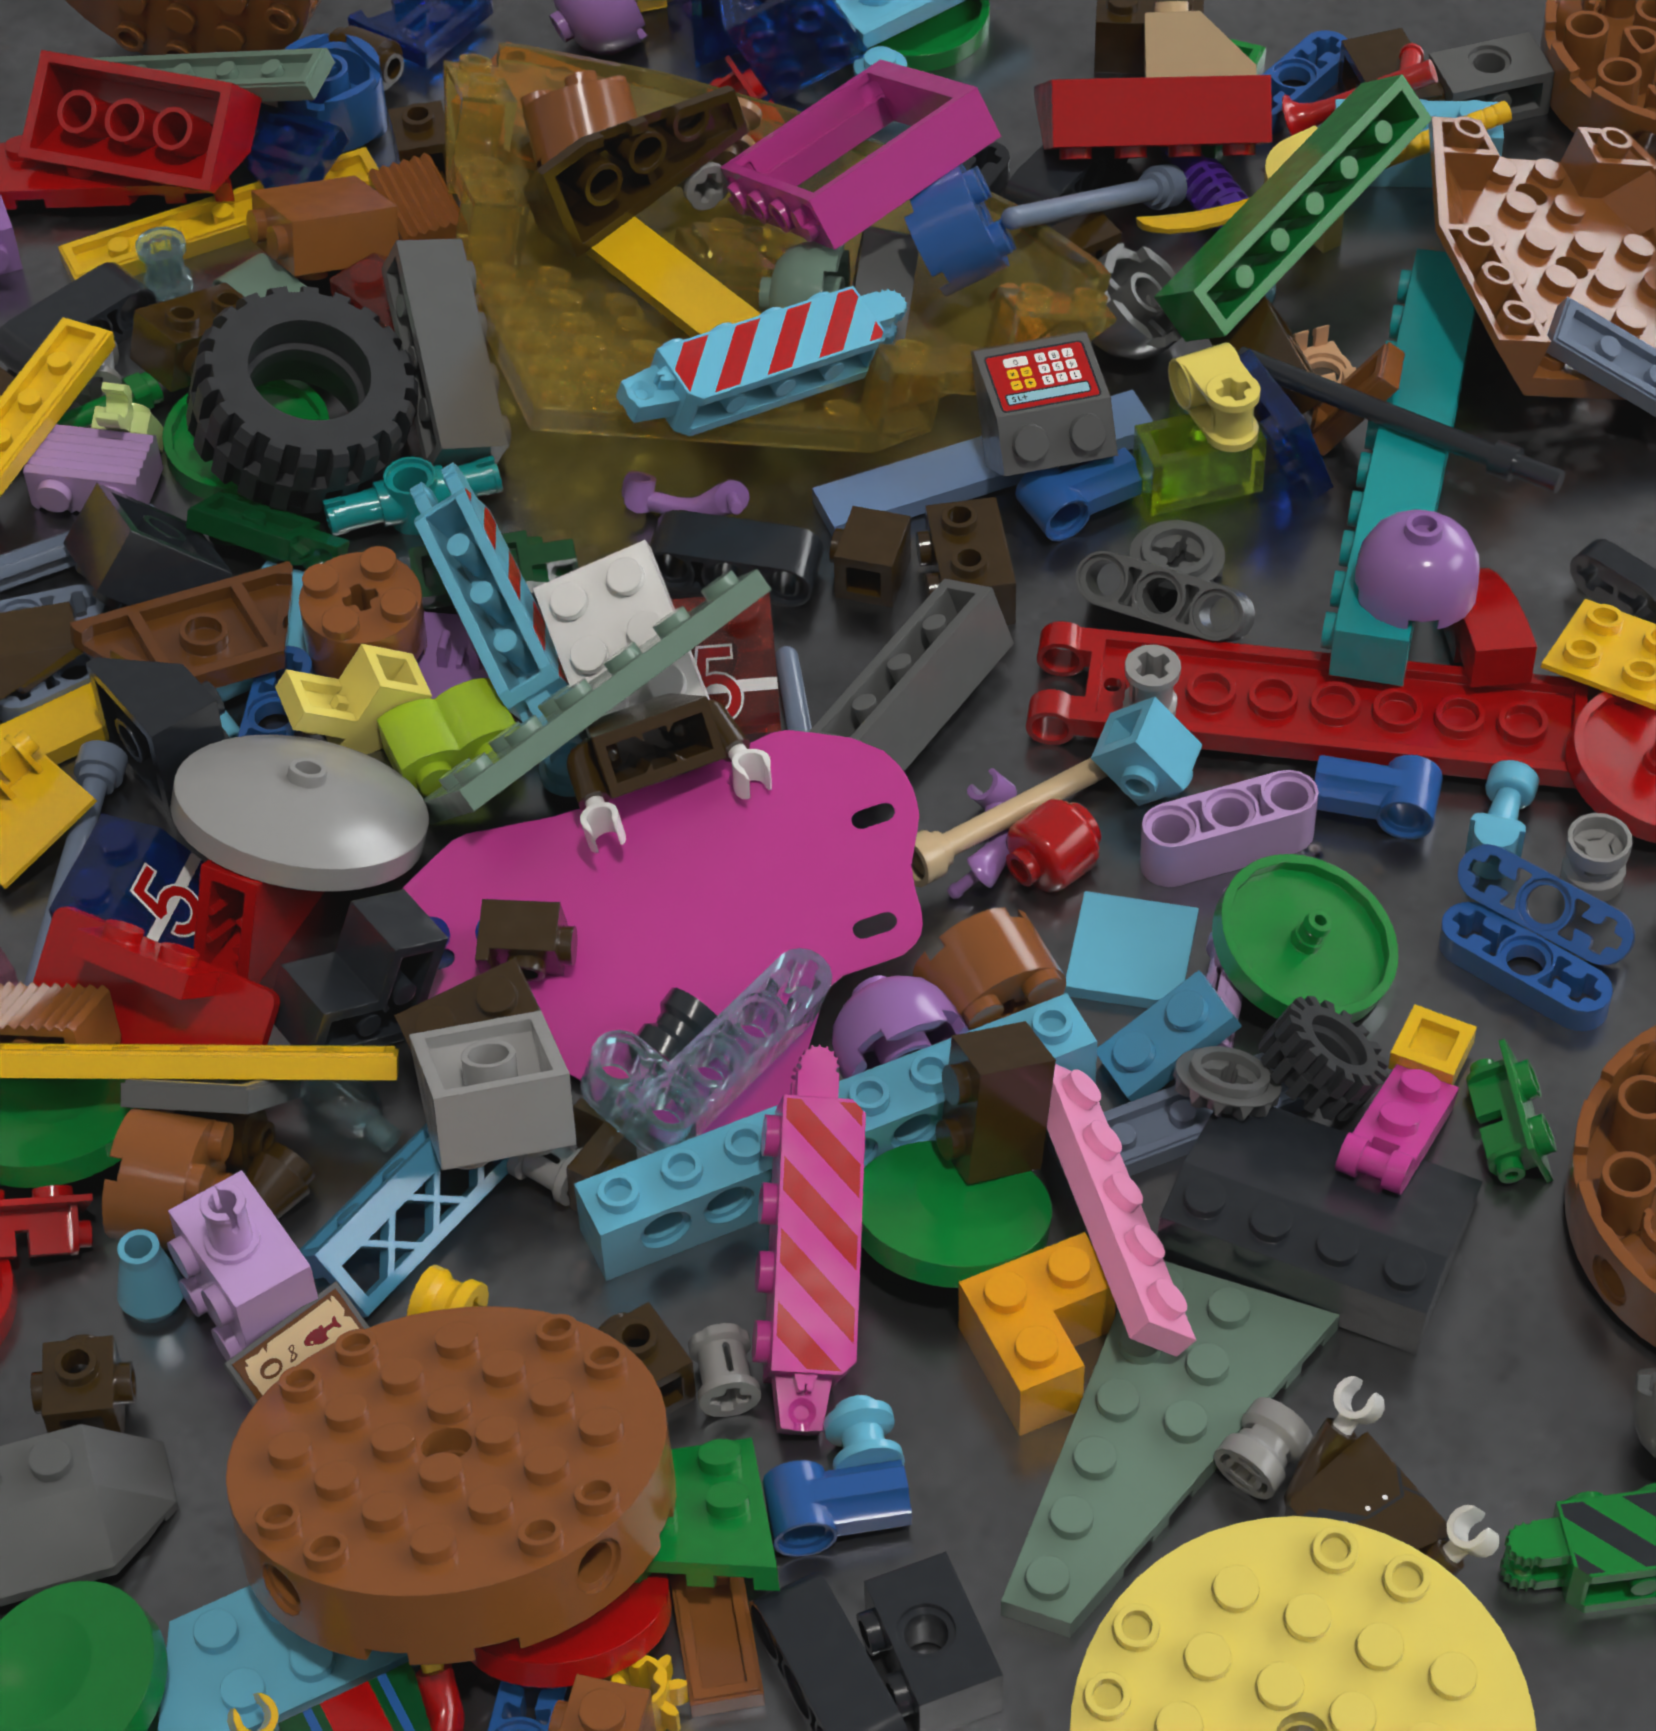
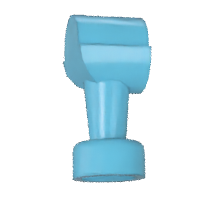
(1510, 788)

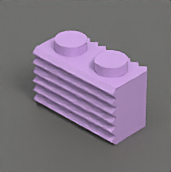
(77, 458)

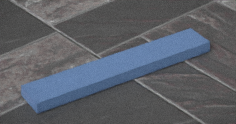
(943, 474)

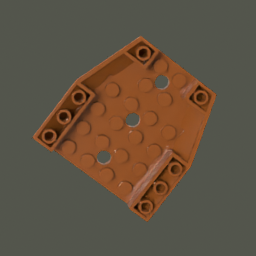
(1546, 233)

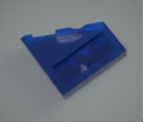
(426, 26)
(292, 148)
(1287, 433)

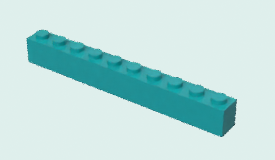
(1402, 471)

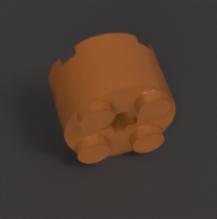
(574, 111)
(358, 602)
(993, 967)
(162, 1165)

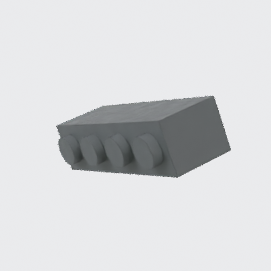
(440, 327)
(923, 672)

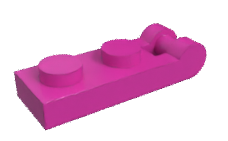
(1398, 1128)

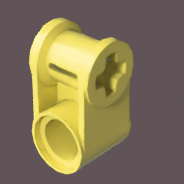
(1217, 396)

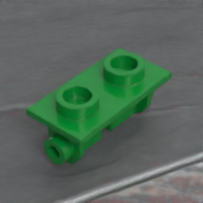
(1522, 1137)

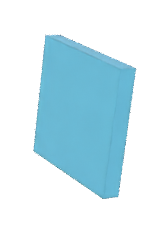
(1129, 949)

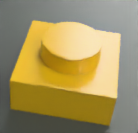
(1433, 1044)

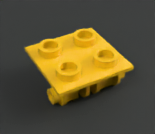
(1608, 653)
(35, 804)

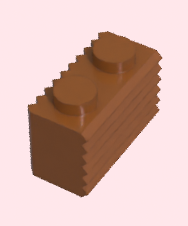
(420, 196)
(57, 1015)

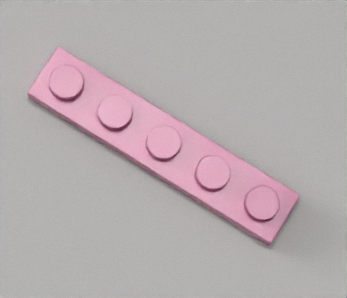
(1114, 1216)

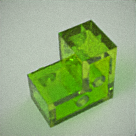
(1185, 470)

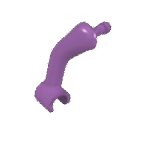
(720, 500)
(991, 858)

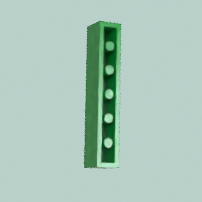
(1293, 209)

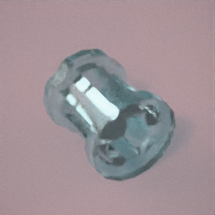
(162, 254)

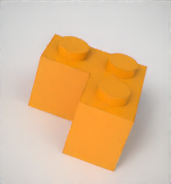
(1028, 1321)

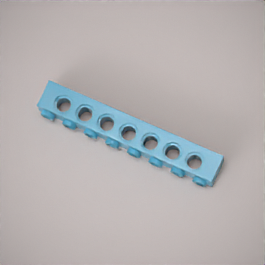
(716, 1178)

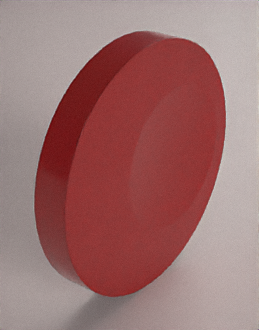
(1615, 761)
(593, 1648)

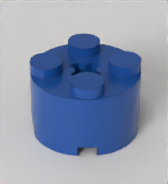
(351, 92)
(958, 231)

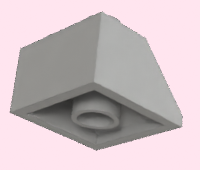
(493, 1090)

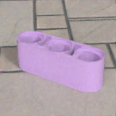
(1228, 828)

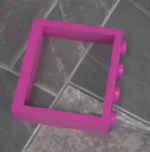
(946, 129)

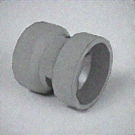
(1597, 855)
(1260, 1451)

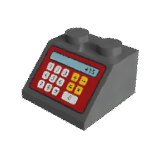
(1042, 404)

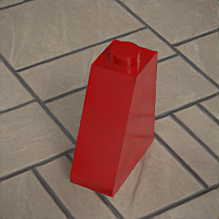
(246, 921)

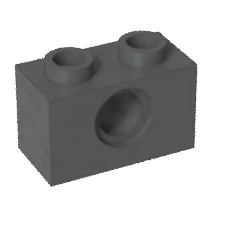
(1498, 71)

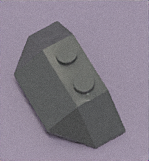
(78, 1506)

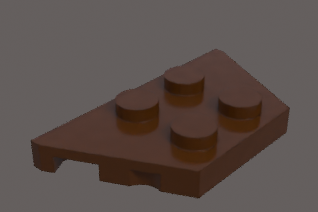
(214, 630)

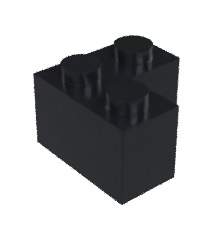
(378, 970)

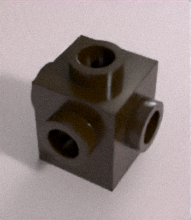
(83, 1384)

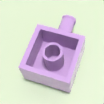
(237, 1263)

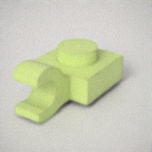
(125, 415)

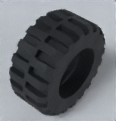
(312, 342)

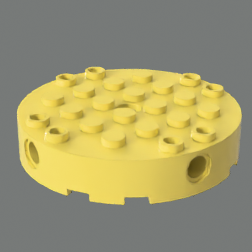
(1299, 1633)

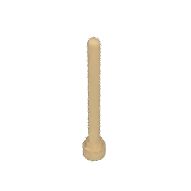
(936, 851)

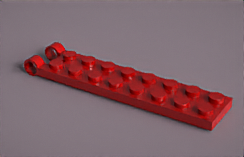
(1293, 709)

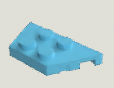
(240, 1649)

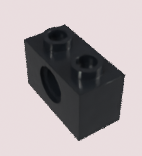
(931, 1606)

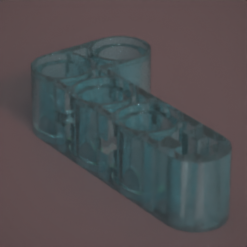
(721, 1046)

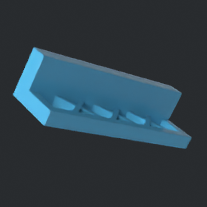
(376, 1208)

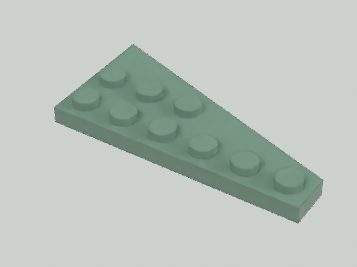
(578, 706)
(1151, 1440)

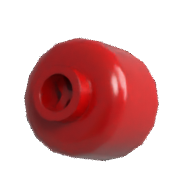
(1053, 845)

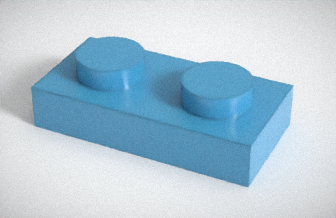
(1147, 1048)

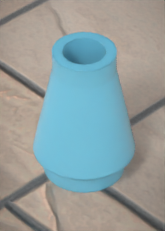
(146, 1278)

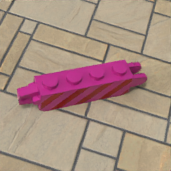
(813, 1243)

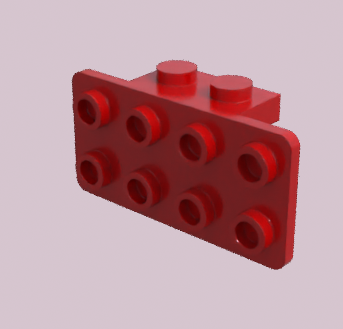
(155, 987)

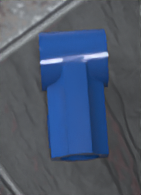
(1066, 498)
(1396, 795)
(816, 1505)

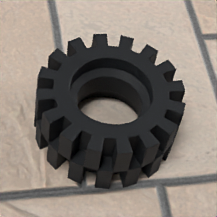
(1323, 1058)

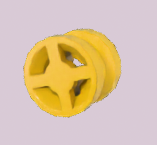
(440, 1291)

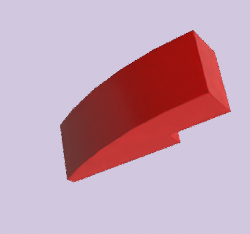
(1494, 636)

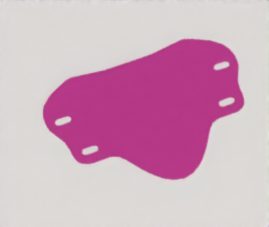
(698, 893)

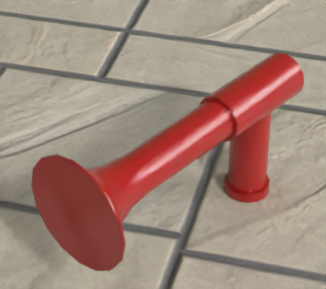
(1306, 115)

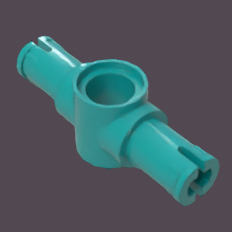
(391, 500)

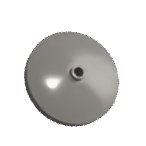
(299, 812)

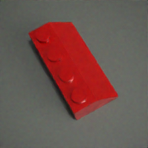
(1155, 113)
(138, 122)

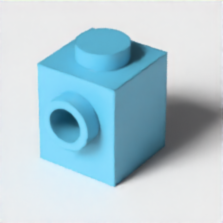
(1147, 751)

